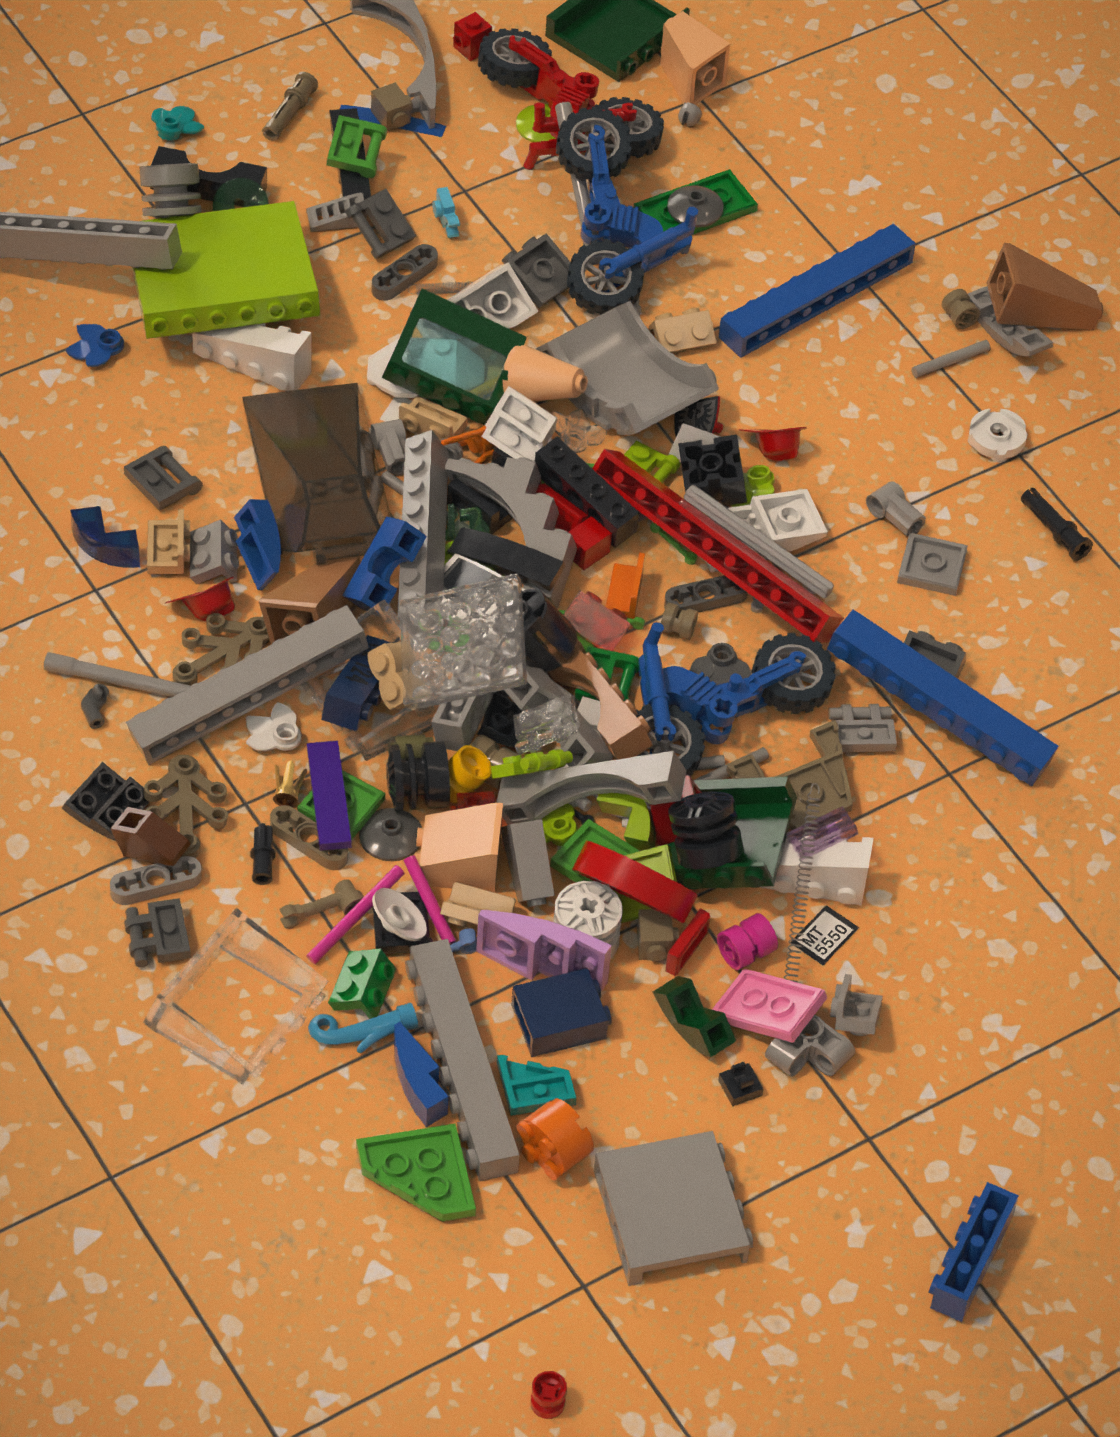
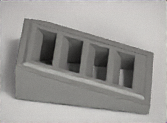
(337, 208)

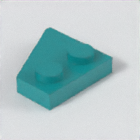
(533, 1085)

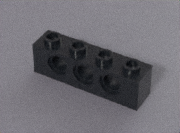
(586, 489)

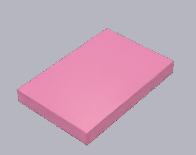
(770, 1005)

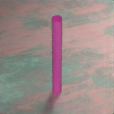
(353, 916)

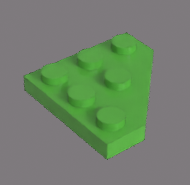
(422, 1169)

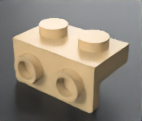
(684, 331)
(426, 416)
(166, 545)
(468, 901)

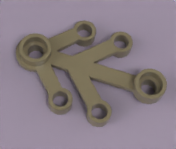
(250, 632)
(187, 799)

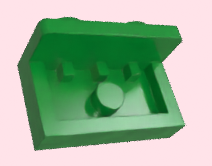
(363, 982)

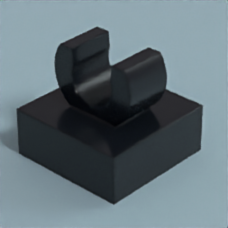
(740, 1083)

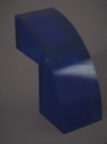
(111, 548)

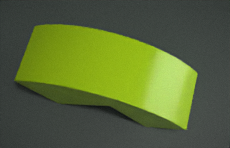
(640, 826)

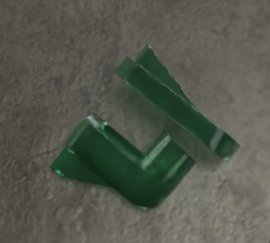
(471, 514)

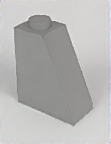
(528, 861)

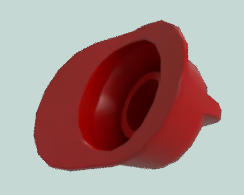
(778, 444)
(212, 600)

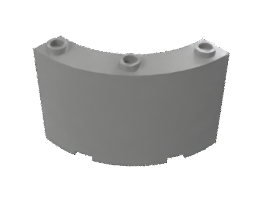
(629, 372)

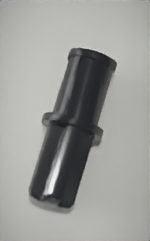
(262, 854)

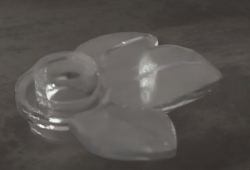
(577, 431)

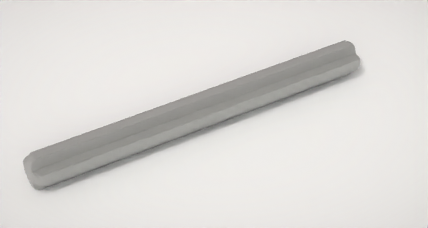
(758, 541)

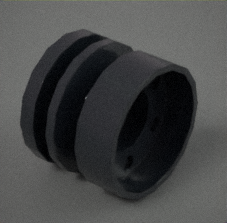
(418, 776)
(706, 830)

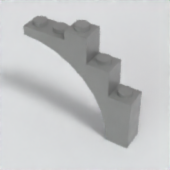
(534, 512)

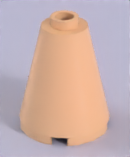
(542, 375)

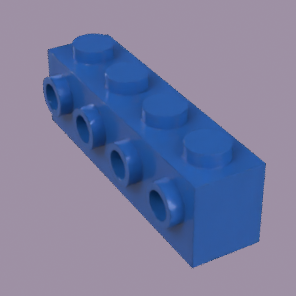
(974, 1251)

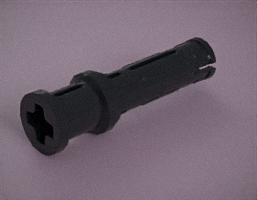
(1063, 531)

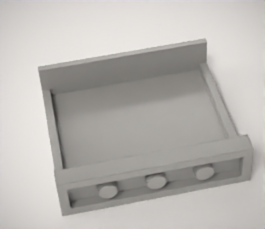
(671, 1204)

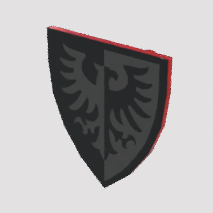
(700, 415)

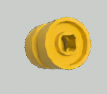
(467, 770)

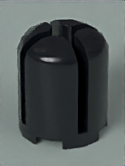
(544, 616)

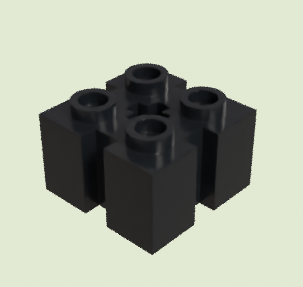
(714, 469)

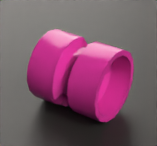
(749, 940)

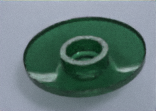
(239, 189)

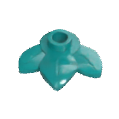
(174, 122)

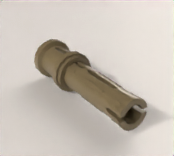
(294, 99)

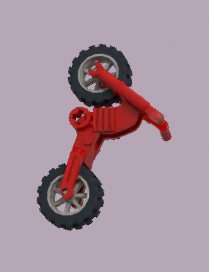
(527, 63)

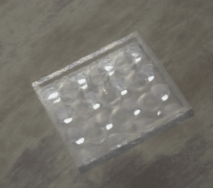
(462, 642)

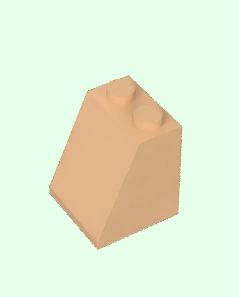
(693, 58)
(461, 846)

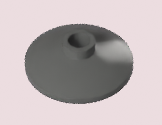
(704, 199)
(390, 843)

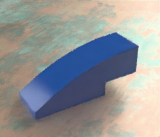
(259, 541)
(419, 1077)

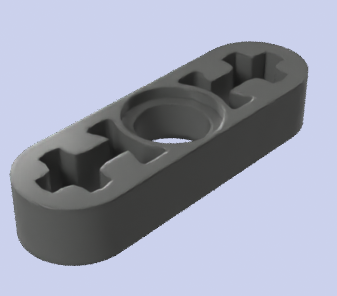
(409, 261)
(714, 585)

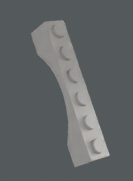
(534, 795)

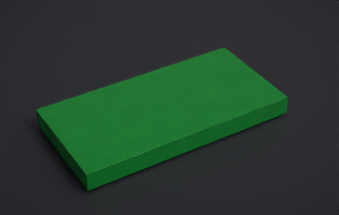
(735, 199)

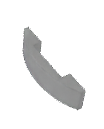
(1011, 337)

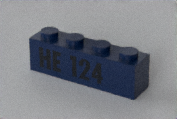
(354, 691)

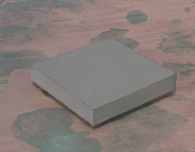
(932, 564)

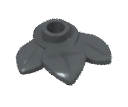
(720, 664)

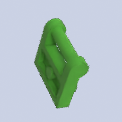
(347, 143)

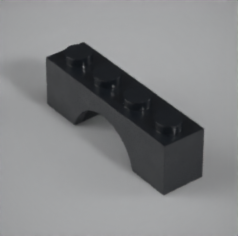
(212, 181)

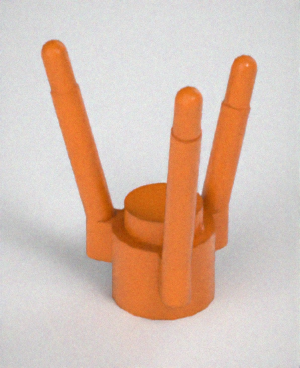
(475, 443)

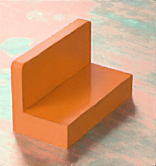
(626, 587)

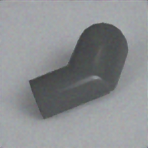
(93, 703)

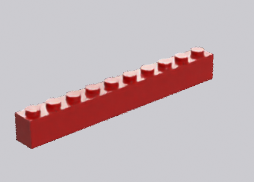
(718, 547)

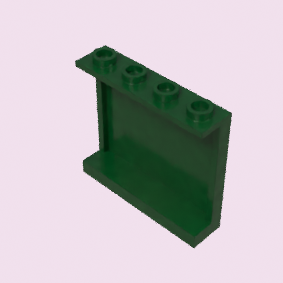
(610, 33)

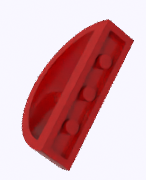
(635, 881)

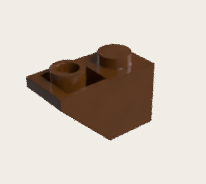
(148, 837)

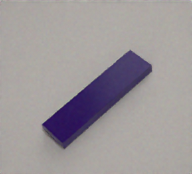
(329, 795)

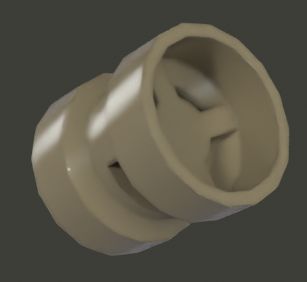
(960, 308)
(679, 620)

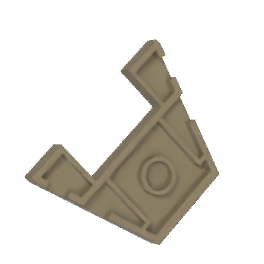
(825, 771)

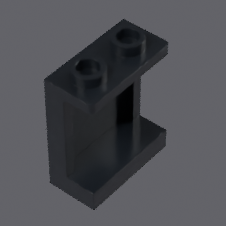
(465, 497)

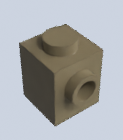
(391, 106)
(655, 935)

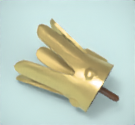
(285, 791)

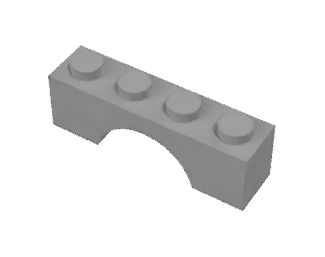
(584, 745)

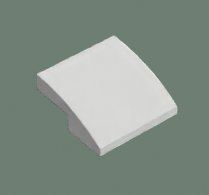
(519, 425)

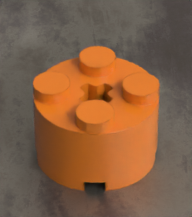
(554, 1138)

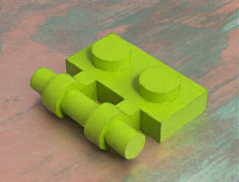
(531, 763)

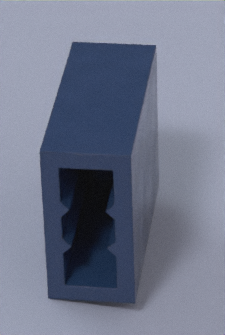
(560, 1012)

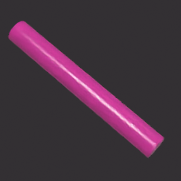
(429, 899)

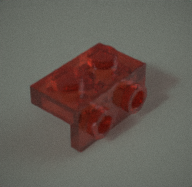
(596, 622)

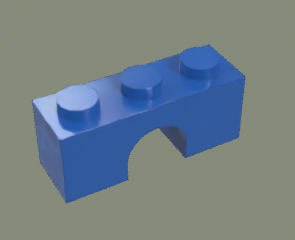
(392, 545)

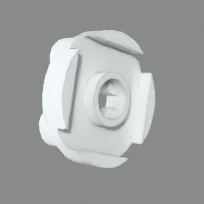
(994, 446)

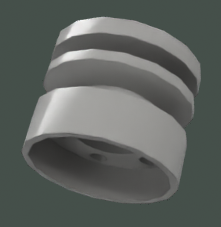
(170, 189)

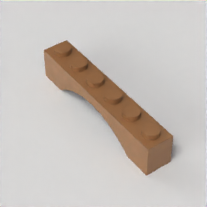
(618, 725)

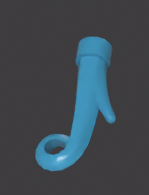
(368, 1031)

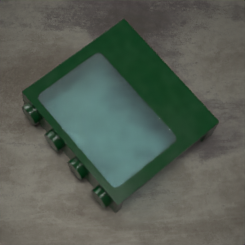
(452, 357)

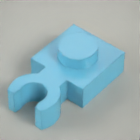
(445, 210)

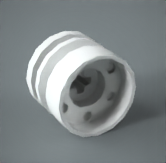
(592, 910)

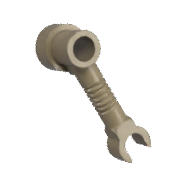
(344, 897)

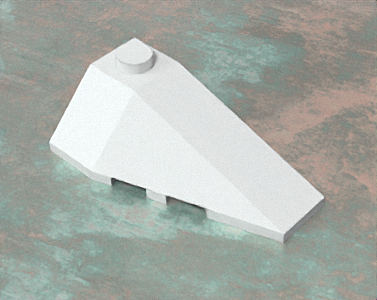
(497, 297)

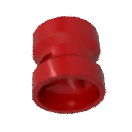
(548, 1386)

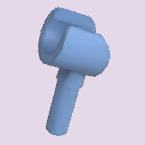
(467, 941)

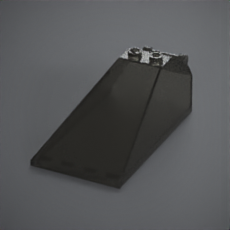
(318, 469)

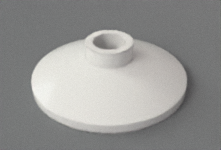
(399, 914)

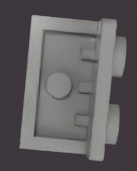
(213, 552)
(855, 1010)

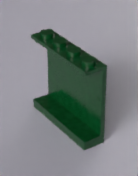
(763, 818)

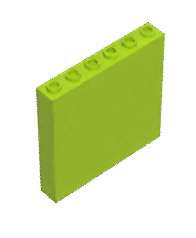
(231, 273)

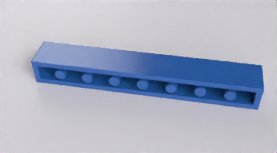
(816, 290)
(942, 697)

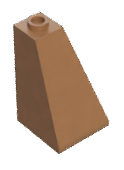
(1038, 294)
(307, 597)

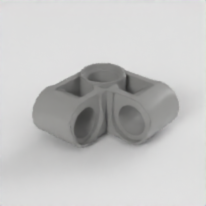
(824, 1049)

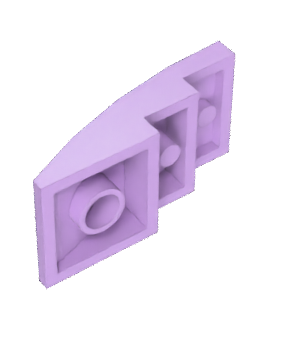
(541, 946)

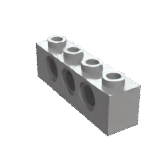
(458, 720)

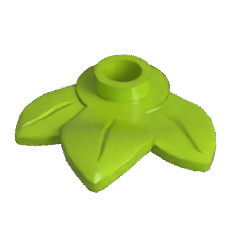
(758, 482)
(559, 825)

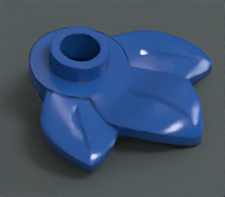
(95, 344)

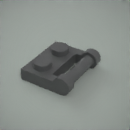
(387, 221)
(156, 482)

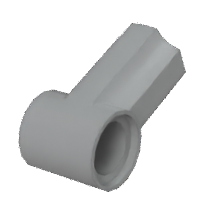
(390, 440)
(892, 504)

